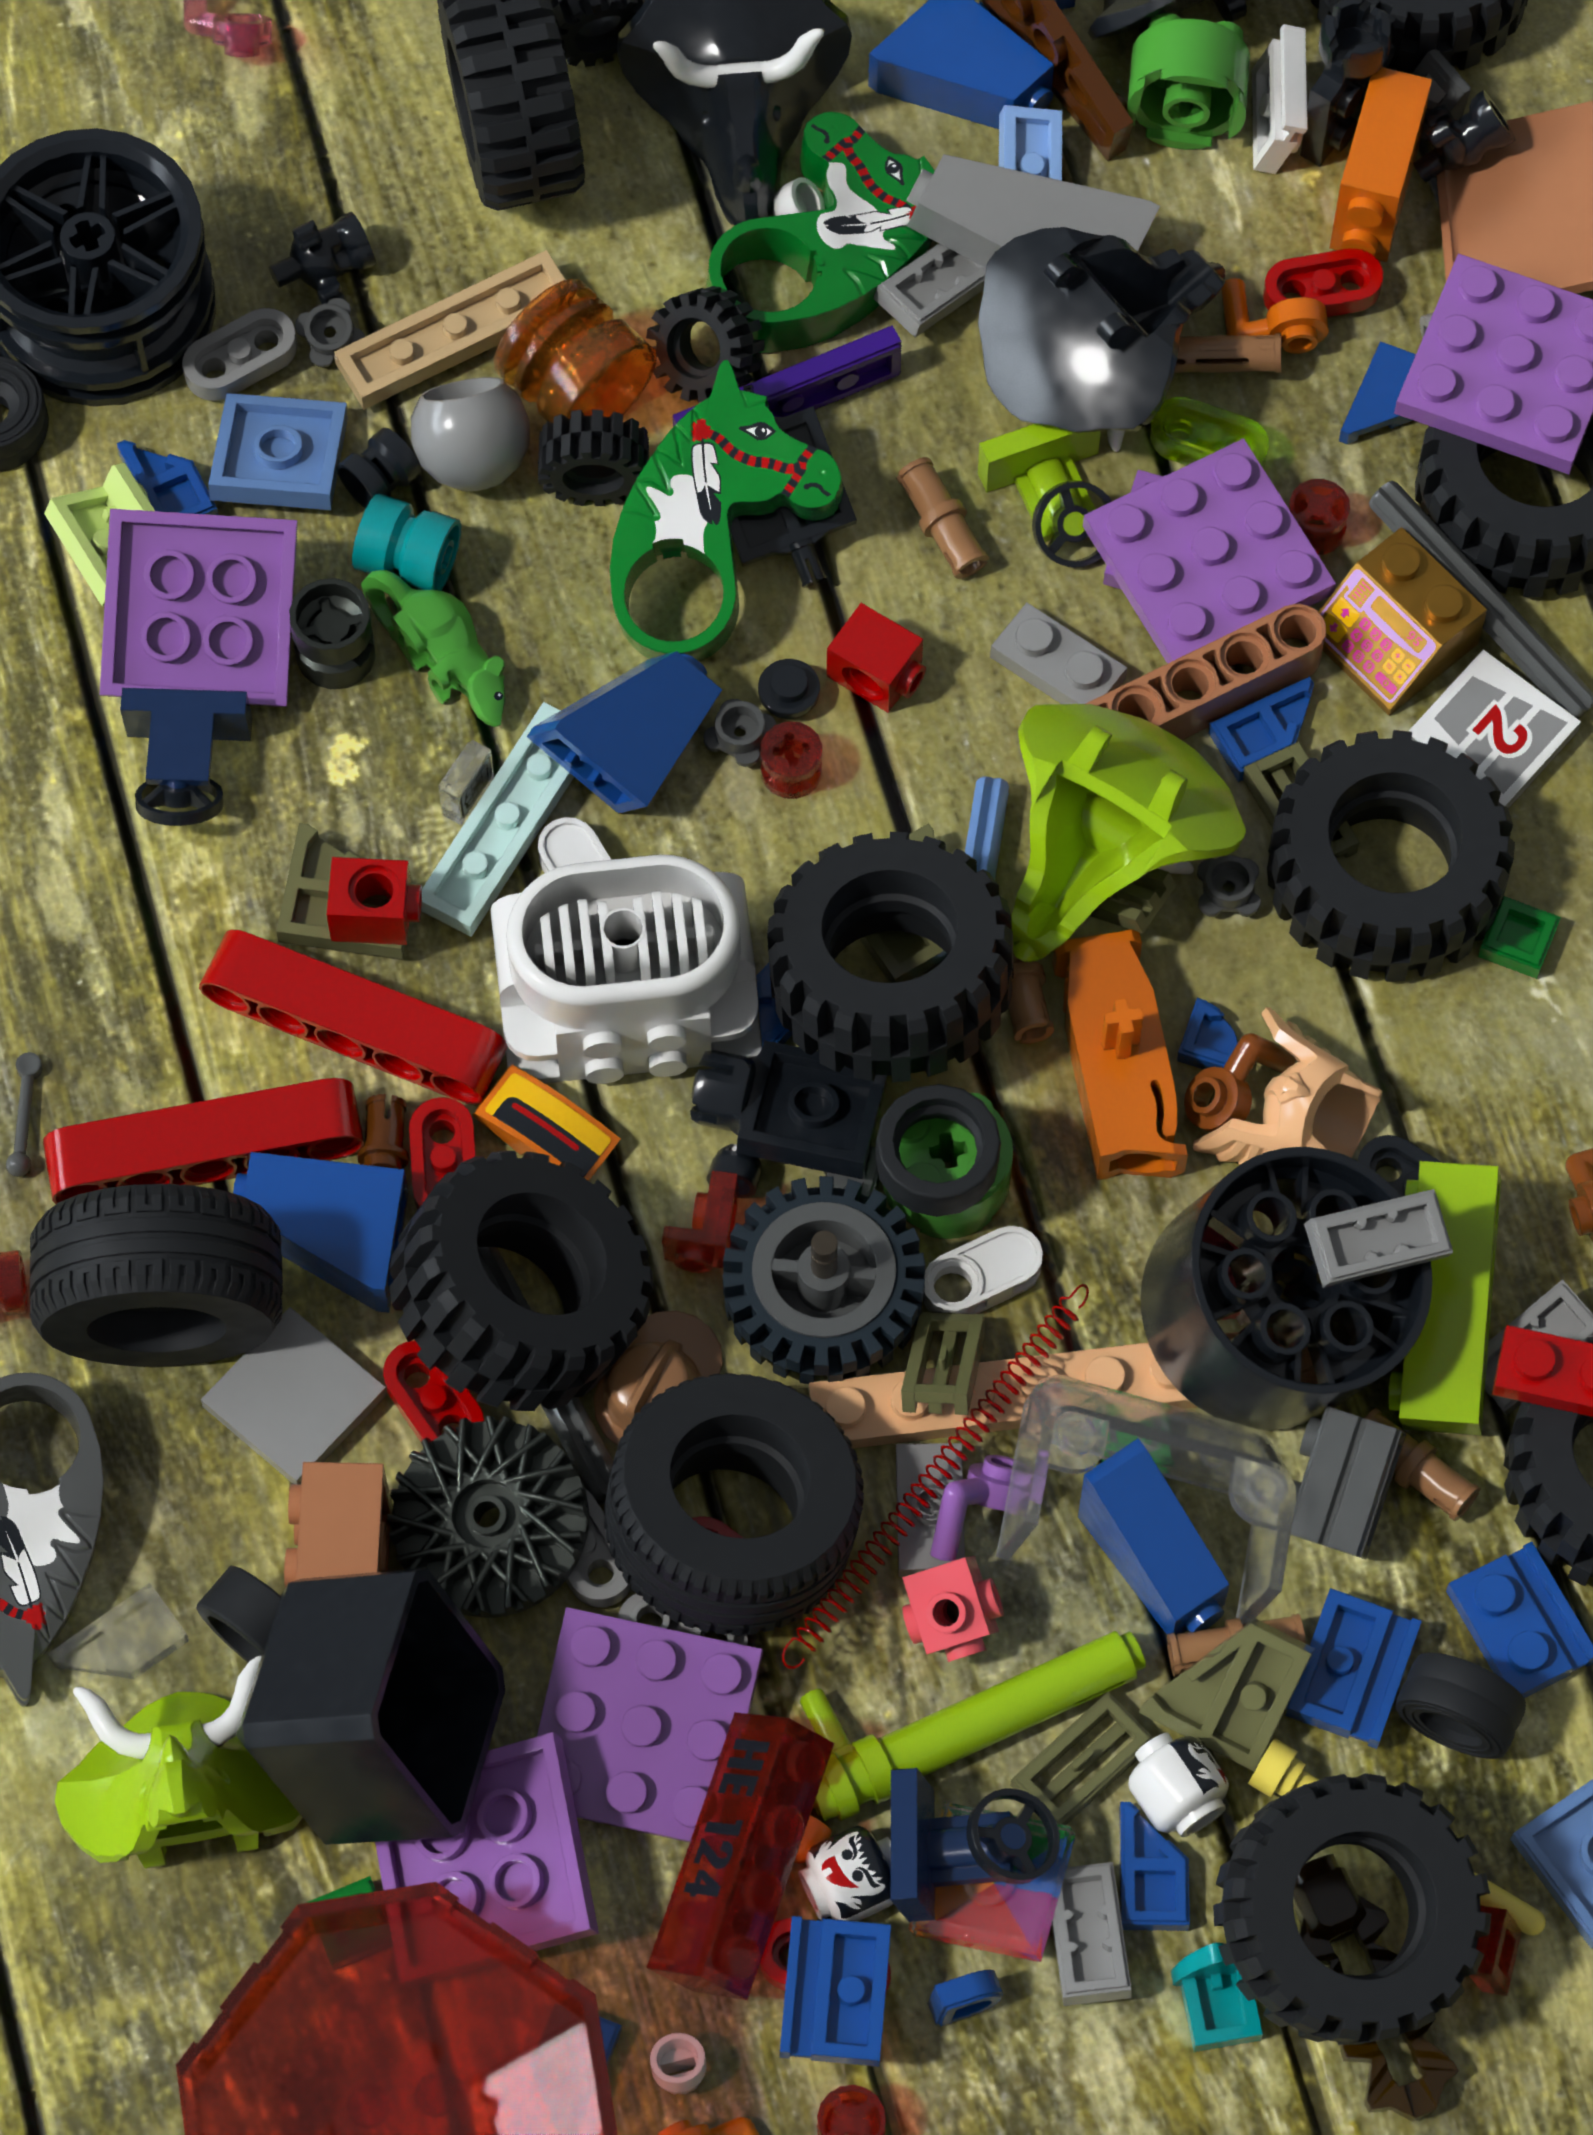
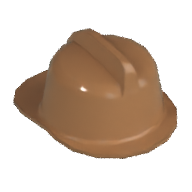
(664, 1353)

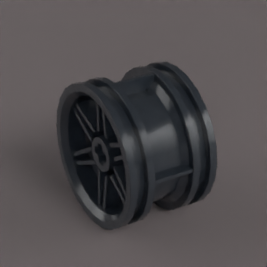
(82, 236)

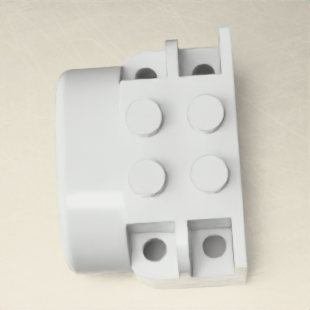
(625, 969)

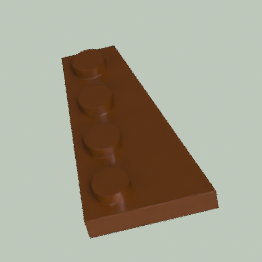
(1075, 75)

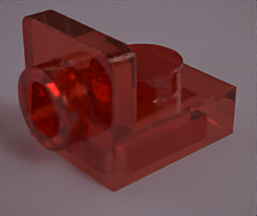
(712, 1224)

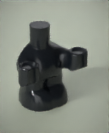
(1463, 140)
(324, 255)

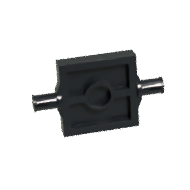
(782, 530)

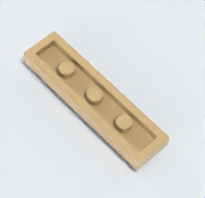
(443, 332)

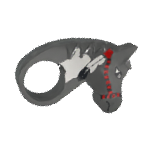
(45, 1538)

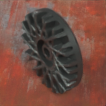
(464, 1476)

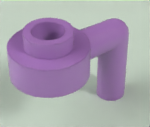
(985, 1485)

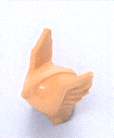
(1305, 1106)

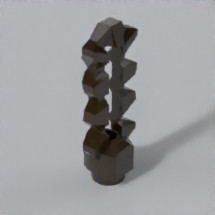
(1330, 1913)

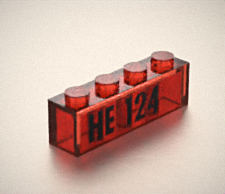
(740, 1855)

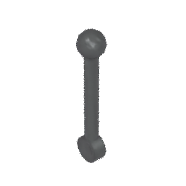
(28, 1068)

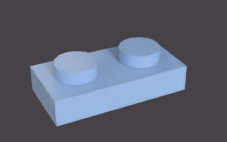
(1031, 140)

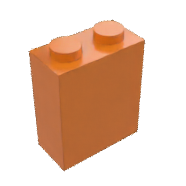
(1380, 162)

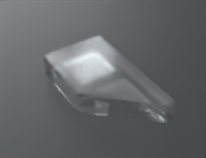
(124, 1639)

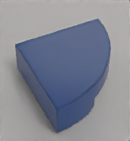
(1207, 1037)

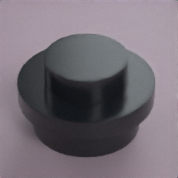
(789, 688)

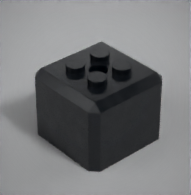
(374, 1706)

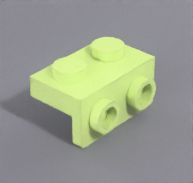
(83, 522)

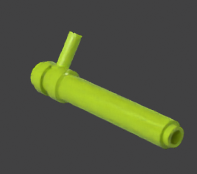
(863, 1768)

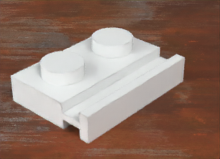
(1279, 99)

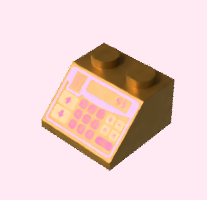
(1399, 621)

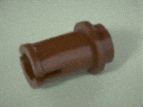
(384, 1136)

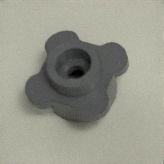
(313, 326)
(739, 715)
(1233, 870)

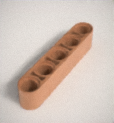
(1210, 675)

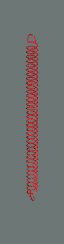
(1041, 1351)

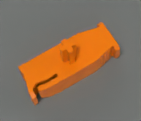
(1119, 1056)

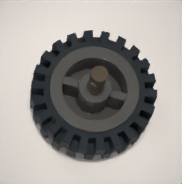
(823, 1280)

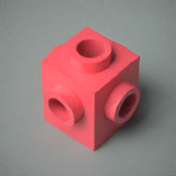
(928, 1616)

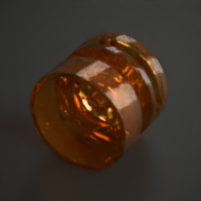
(574, 354)

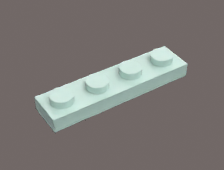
(496, 834)

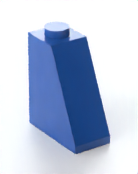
(960, 63)
(630, 729)
(333, 1218)
(1152, 1541)

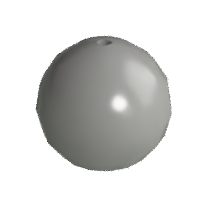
(470, 433)

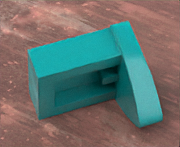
(1213, 2003)

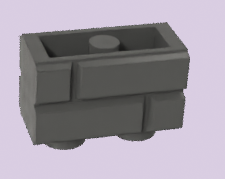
(1344, 1480)

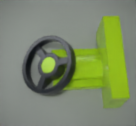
(1044, 472)

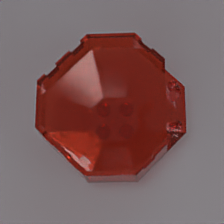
(399, 2023)

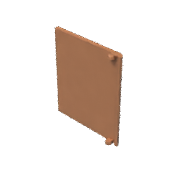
(1527, 201)

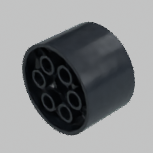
(1251, 1376)

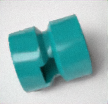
(397, 541)

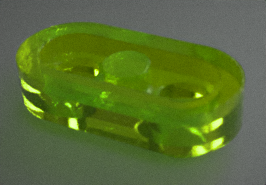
(1208, 429)

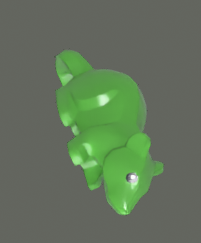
(440, 634)

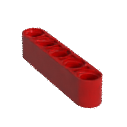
(353, 1016)
(204, 1138)

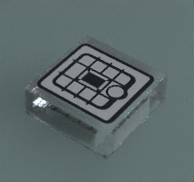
(466, 781)

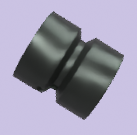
(332, 633)

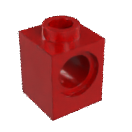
(876, 658)
(359, 878)

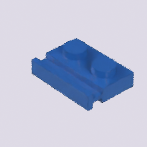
(1521, 1621)
(1353, 1668)
(835, 1991)

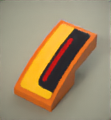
(543, 1121)

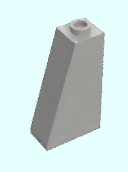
(985, 206)

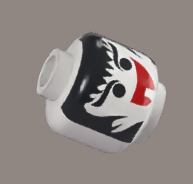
(1178, 1784)
(848, 1875)

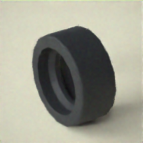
(947, 1104)
(240, 1611)

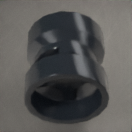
(379, 468)

